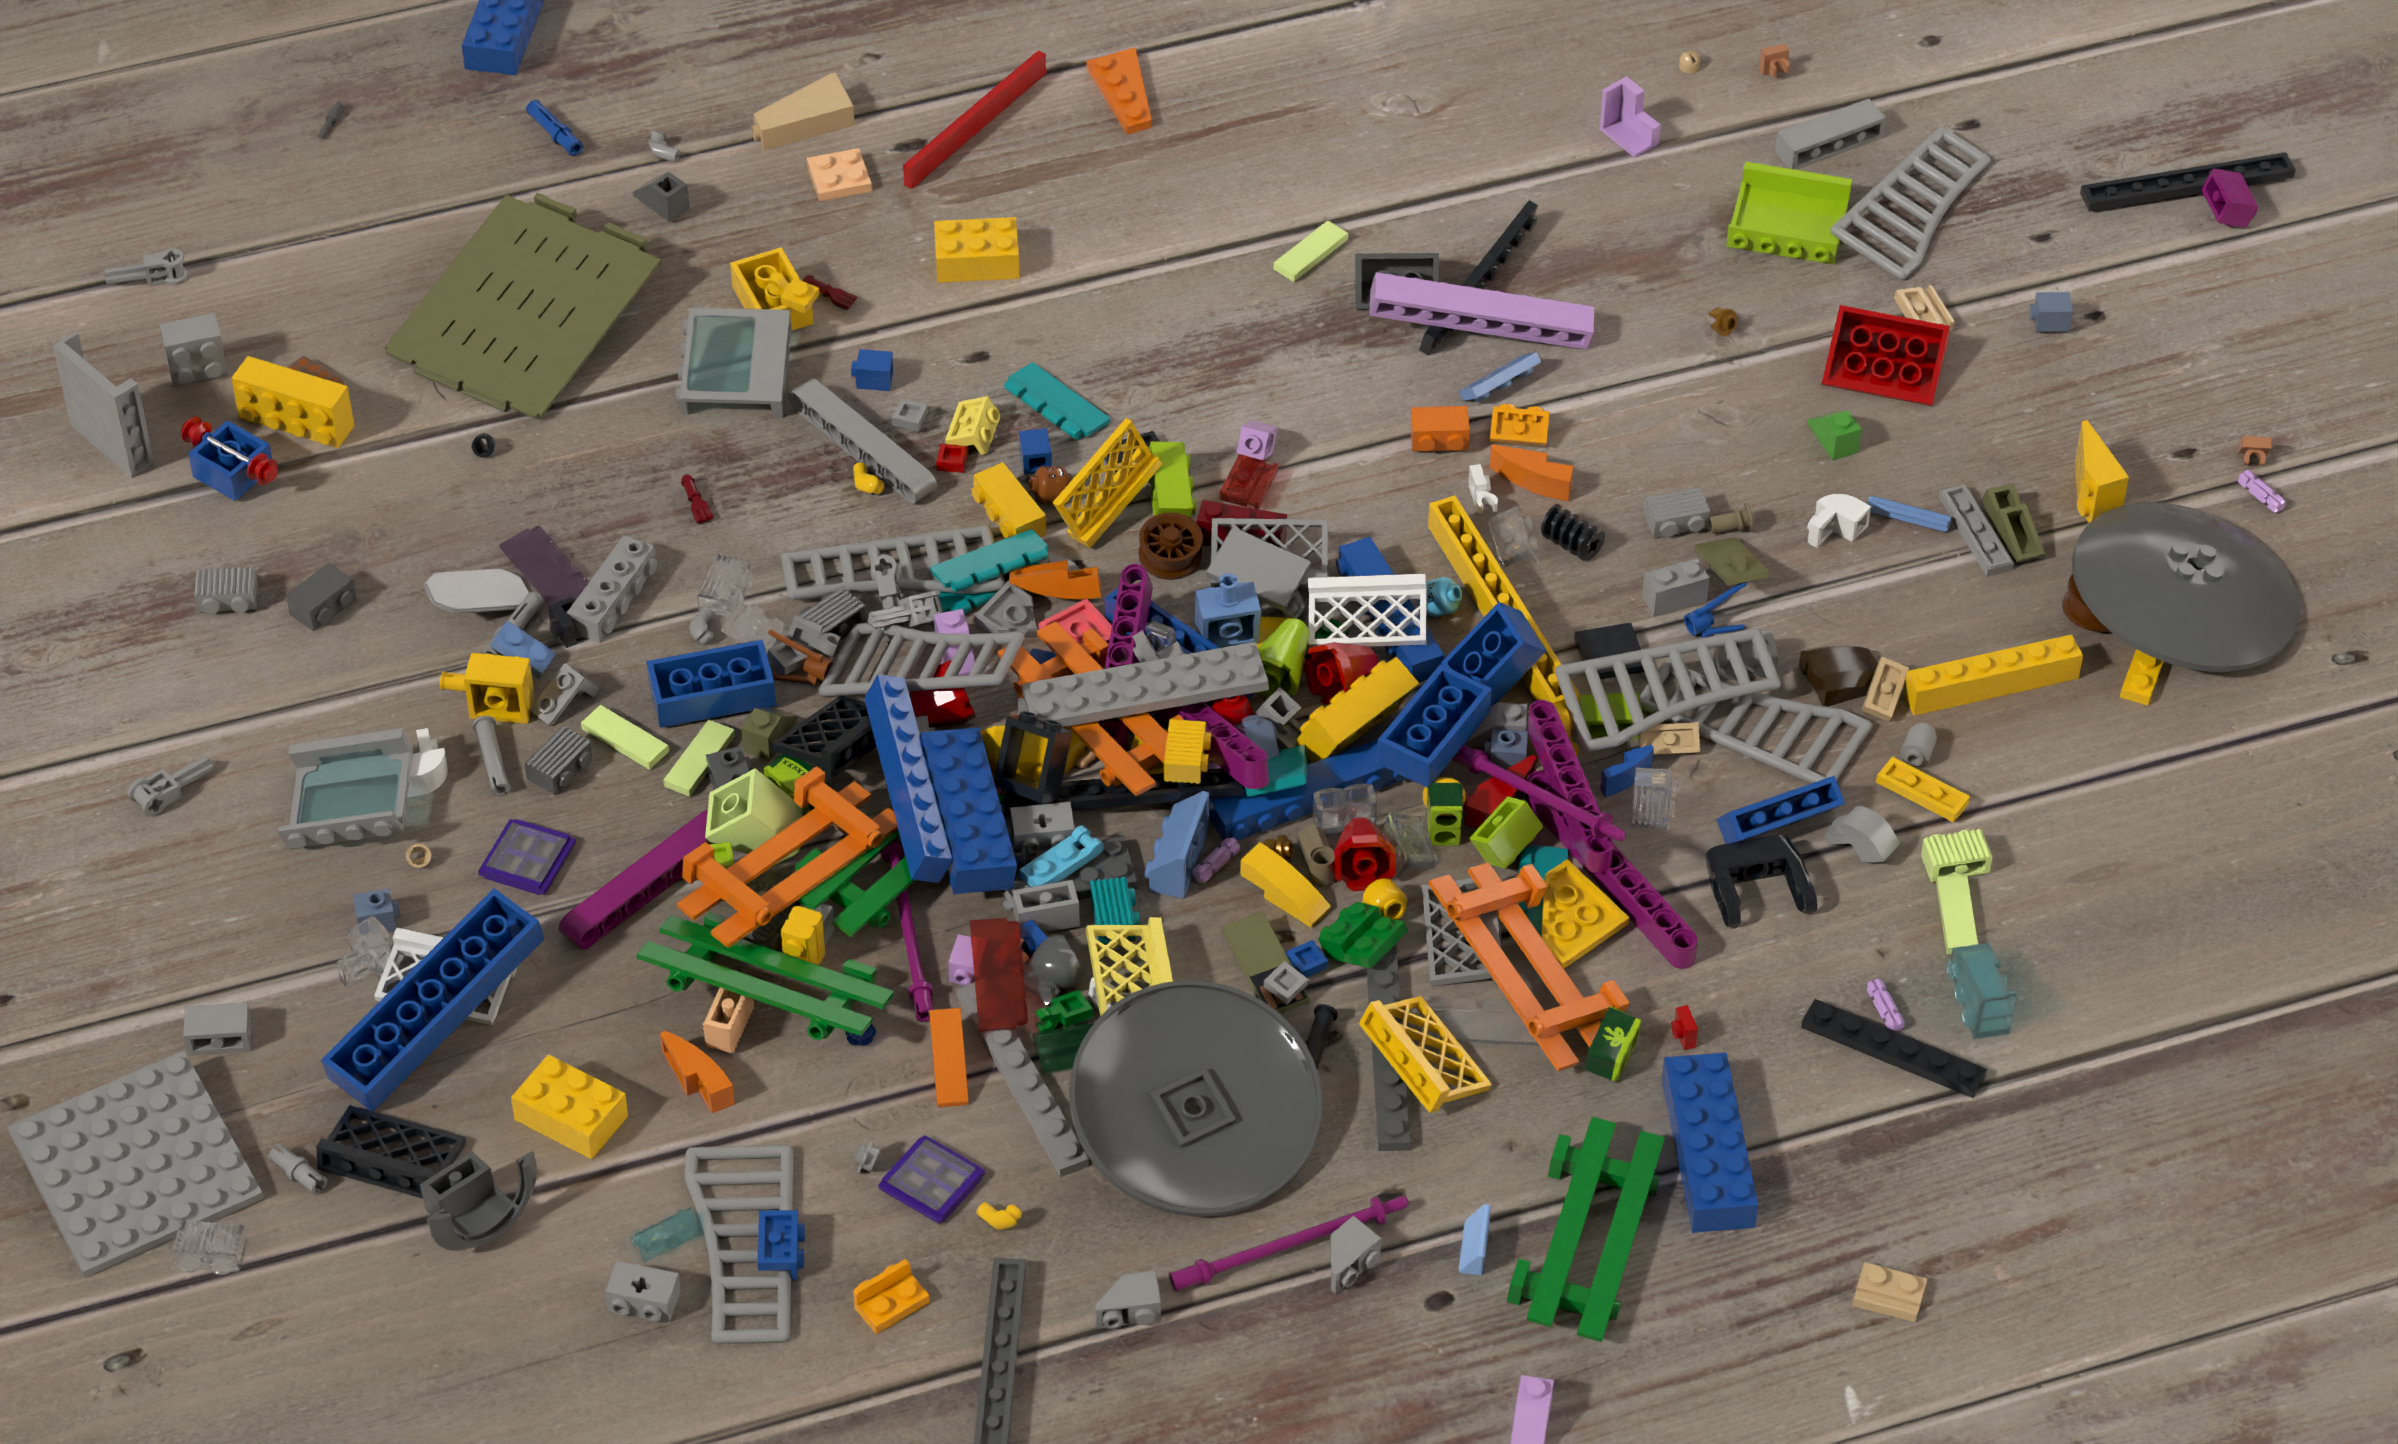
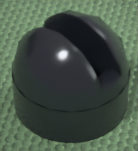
(478, 445)

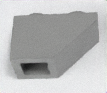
(1351, 1252)
(1130, 1302)

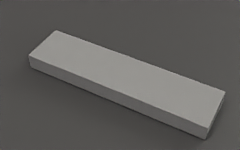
(1976, 530)

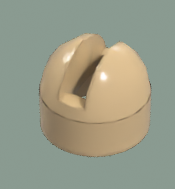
(1689, 62)
(418, 862)

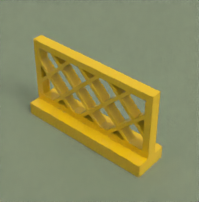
(1116, 490)
(1412, 1060)

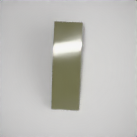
(2013, 523)

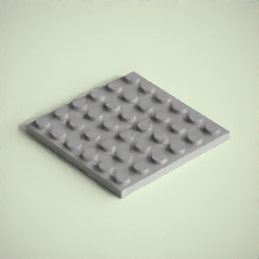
(134, 1163)

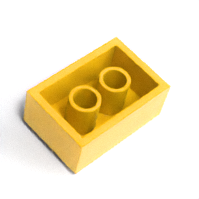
(976, 249)
(751, 284)
(569, 1106)

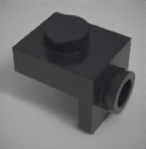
(560, 623)

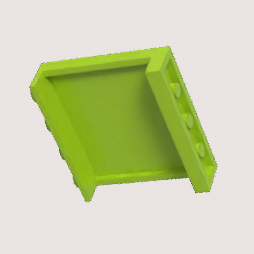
(1788, 212)

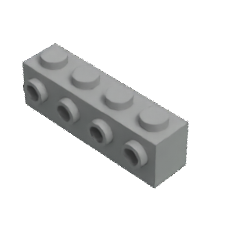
(612, 588)

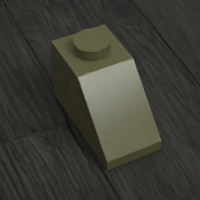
(763, 728)

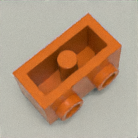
(1439, 428)

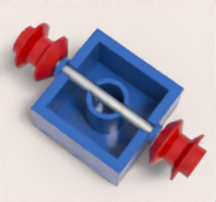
(228, 458)

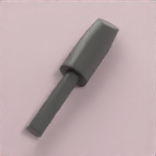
(331, 118)

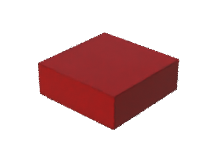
(952, 458)

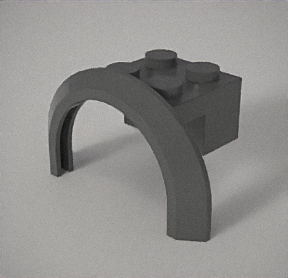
(469, 1207)

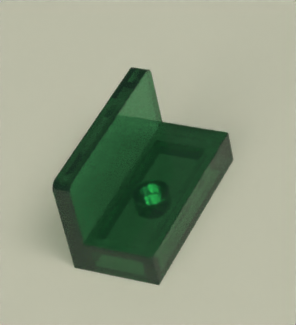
(1059, 1046)

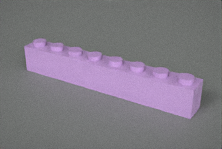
(1481, 311)

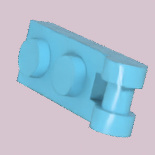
(1062, 859)

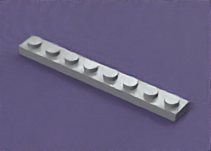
(1029, 1091)

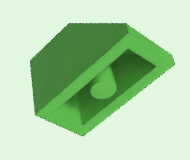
(1837, 433)

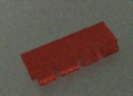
(998, 975)

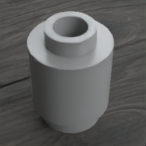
(1919, 744)

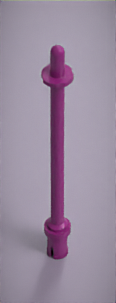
(1600, 825)
(920, 990)
(1204, 1271)

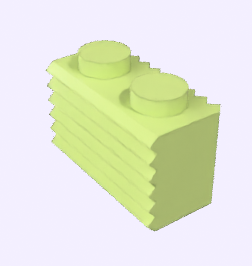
(1956, 854)

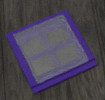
(527, 856)
(931, 1179)

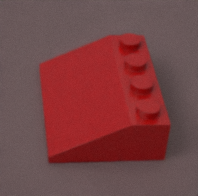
(1886, 355)

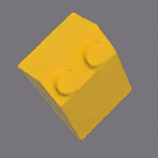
(2099, 476)

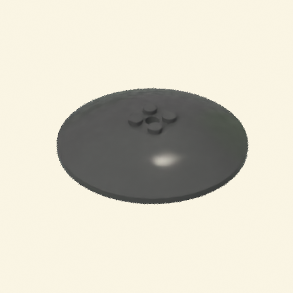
(2143, 587)
(1203, 1048)

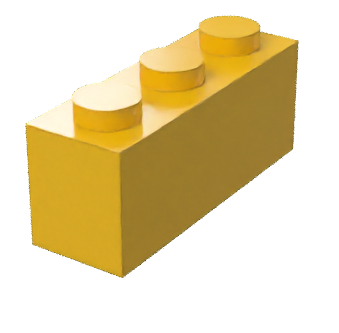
(1007, 502)

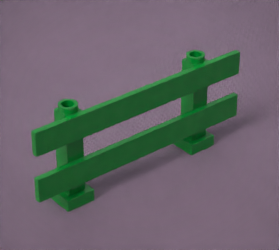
(860, 906)
(847, 988)
(1588, 1168)

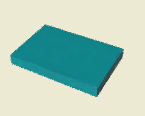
(1285, 771)

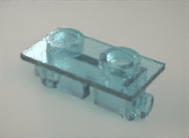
(666, 1234)

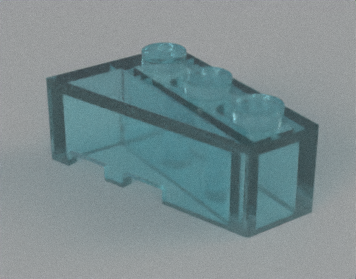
(1981, 990)

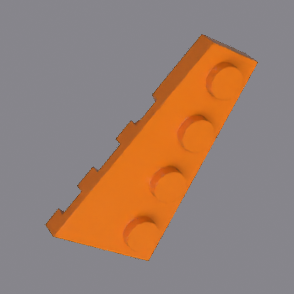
(1123, 88)

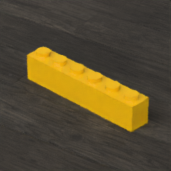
(1992, 675)

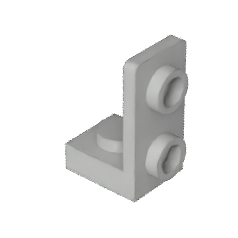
(560, 692)

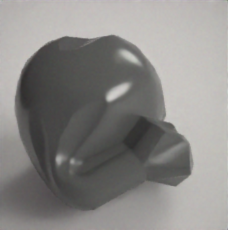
(1052, 969)

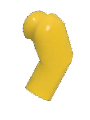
(865, 482)
(999, 1219)

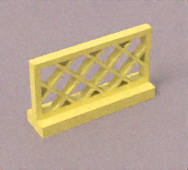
(1154, 955)

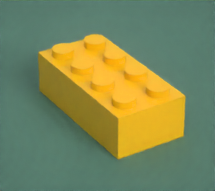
(293, 402)
(1357, 710)

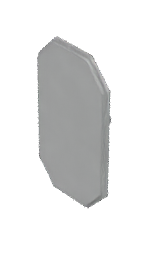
(476, 590)

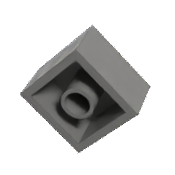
(193, 349)

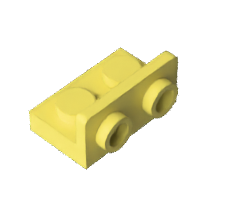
(974, 424)

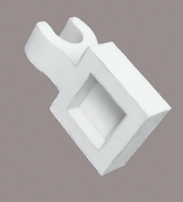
(1480, 487)

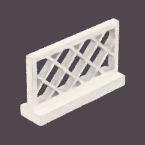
(1371, 590)
(418, 946)

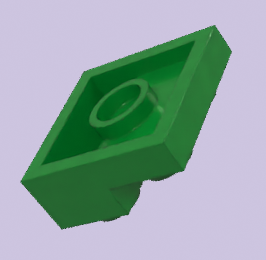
(1361, 935)

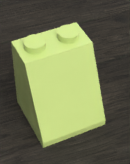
(749, 812)

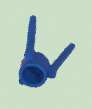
(1701, 619)

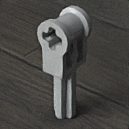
(156, 269)
(887, 584)
(913, 610)
(163, 789)

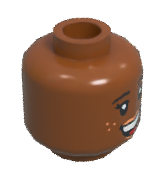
(1049, 483)

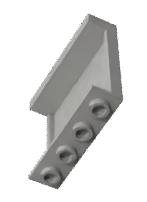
(104, 413)

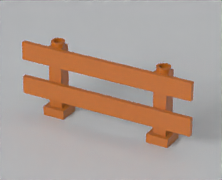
(1085, 657)
(1503, 899)
(758, 910)

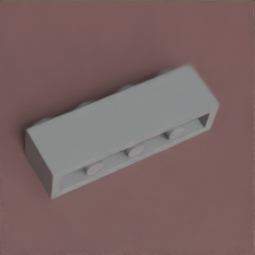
(1830, 134)

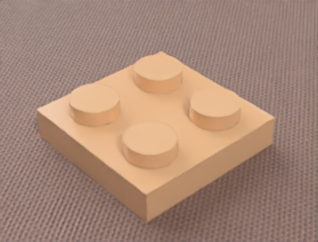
(839, 174)

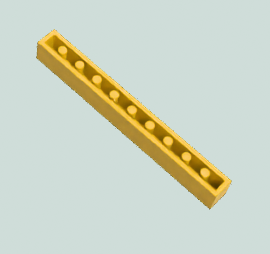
(1489, 585)

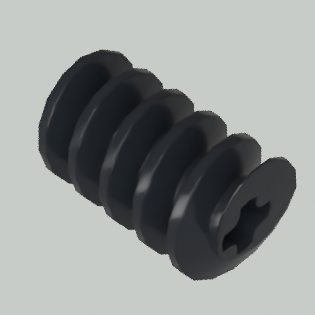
(1572, 533)

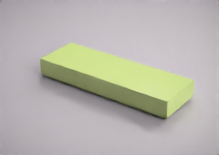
(1310, 251)
(625, 737)
(692, 765)
(1956, 911)

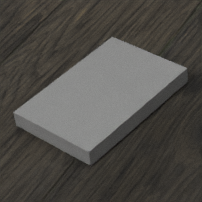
(1271, 568)

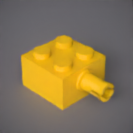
(495, 687)

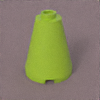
(1284, 656)

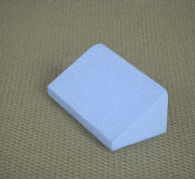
(1475, 1242)

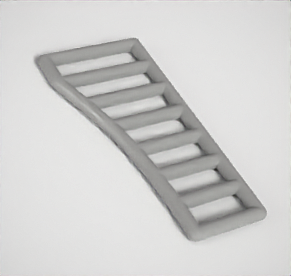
(1932, 220)
(873, 549)
(921, 638)
(1775, 705)
(1665, 711)
(713, 1231)

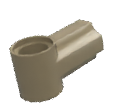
(1317, 855)

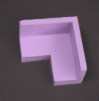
(1625, 120)

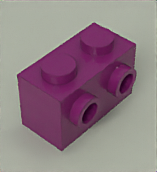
(2229, 198)

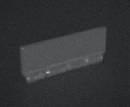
(1479, 1025)

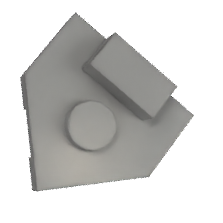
(1008, 612)

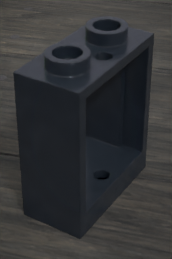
(1054, 761)

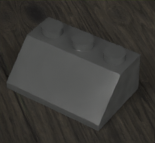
(1411, 265)

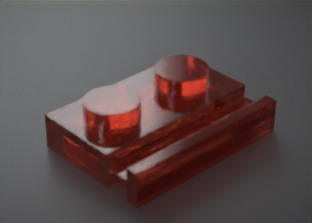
(1248, 481)

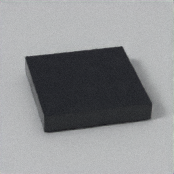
(1607, 642)

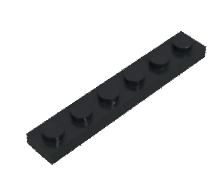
(1894, 1048)

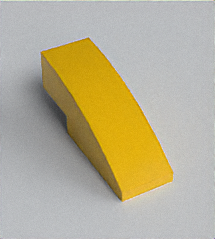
(1284, 885)

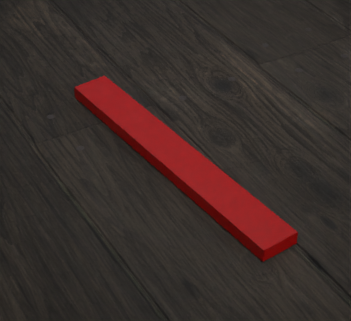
(974, 119)

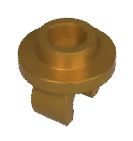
(1725, 320)
(1281, 846)

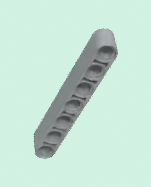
(863, 441)

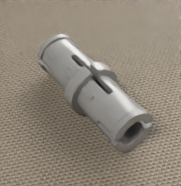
(297, 1168)

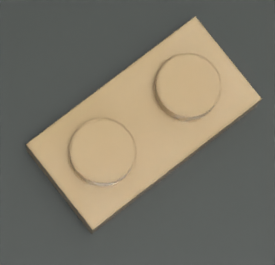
(1885, 689)
(1672, 738)

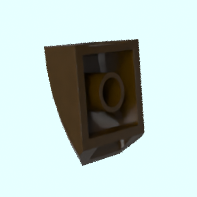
(1838, 672)

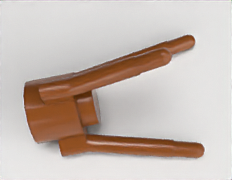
(815, 664)

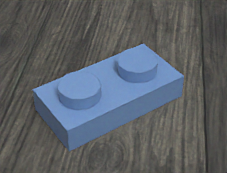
(516, 642)

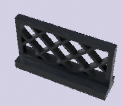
(848, 744)
(383, 1168)

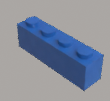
(1781, 811)

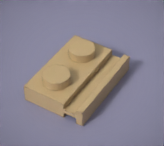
(1923, 305)
(1889, 1292)

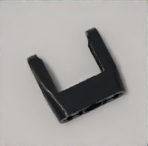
(1754, 861)

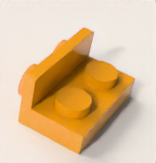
(1519, 425)
(889, 1296)

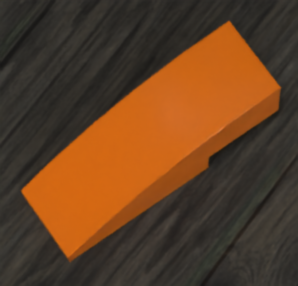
(1532, 471)
(1057, 581)
(948, 1057)
(697, 1072)

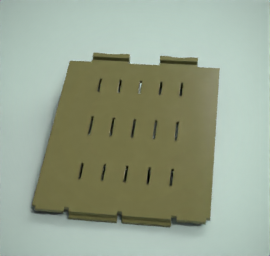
(544, 278)

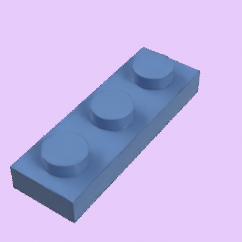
(1500, 377)

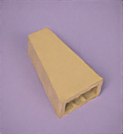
(804, 114)

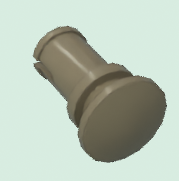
(1732, 520)

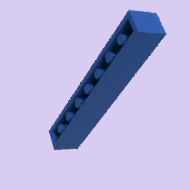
(908, 779)
(1249, 815)

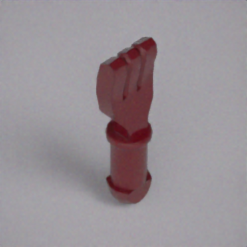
(837, 296)
(698, 507)

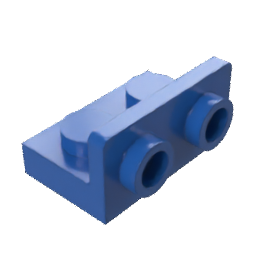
(779, 1241)

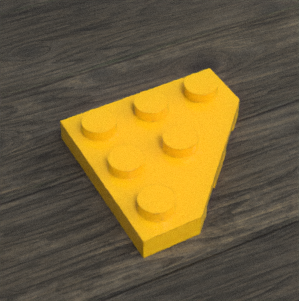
(1576, 914)

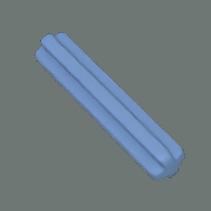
(1909, 514)

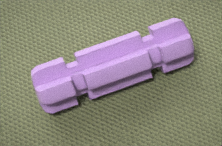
(2261, 491)
(1216, 860)
(1885, 1005)

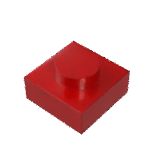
(1684, 1027)

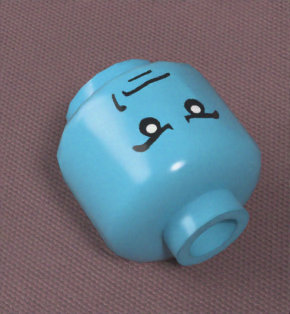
(1442, 597)

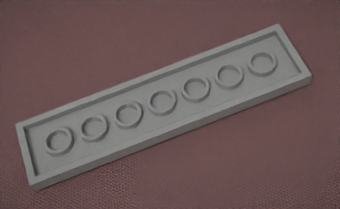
(1147, 685)

